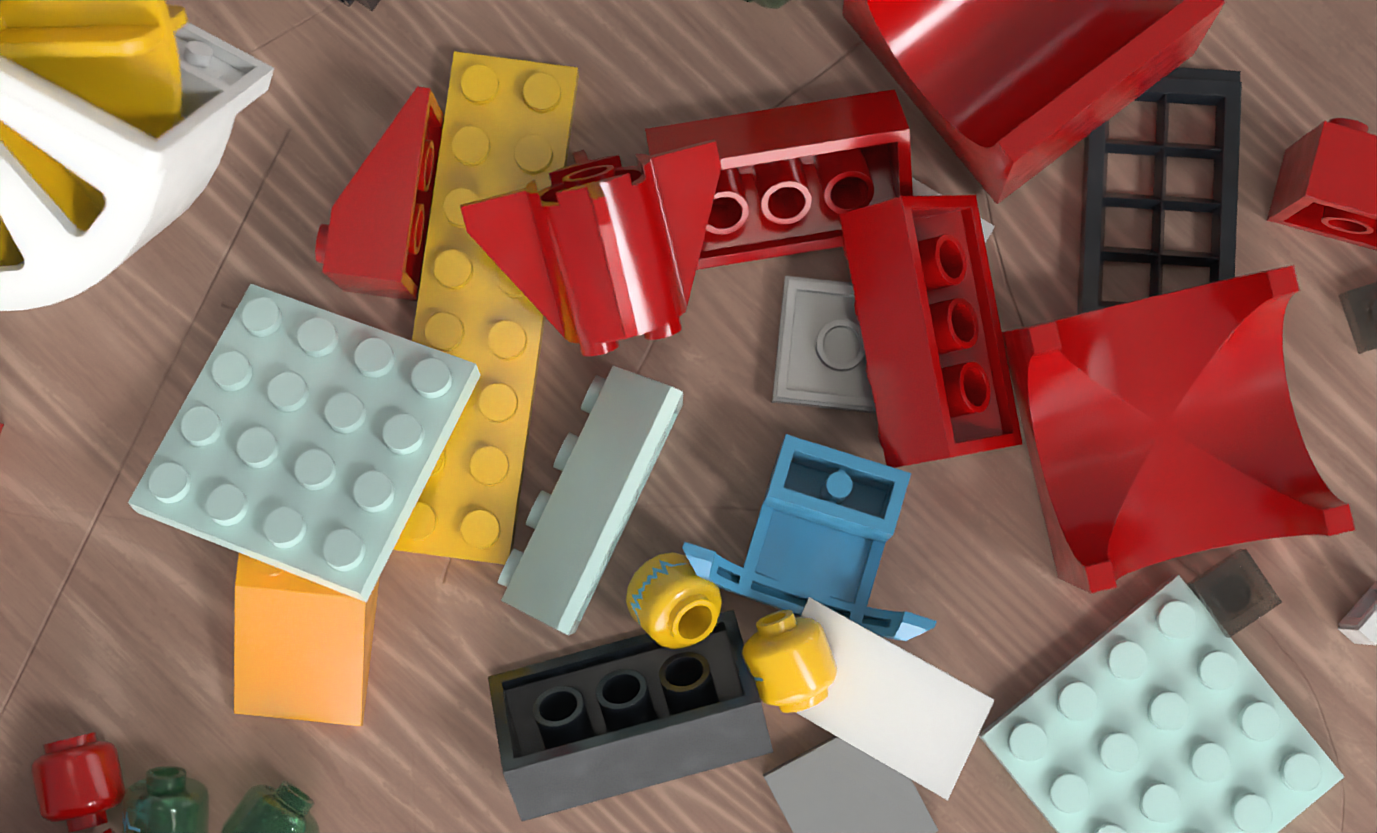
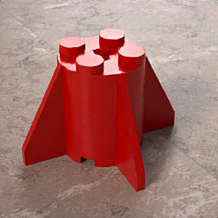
(606, 243)

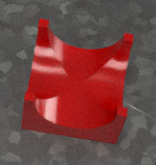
(1167, 428)

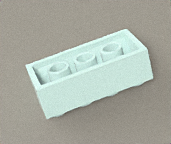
(592, 498)

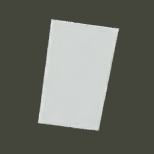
(896, 705)

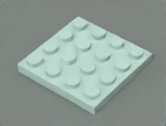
(306, 441)
(1161, 732)

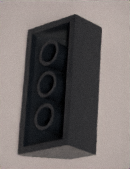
(625, 718)

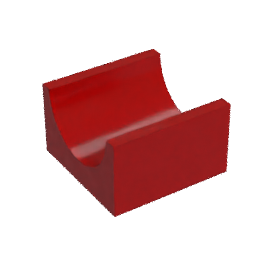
(1026, 77)

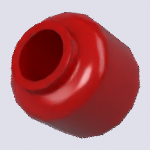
(78, 781)

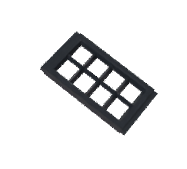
(1180, 86)

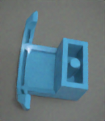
(820, 538)

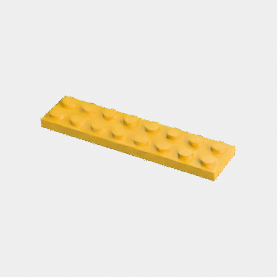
(499, 133)

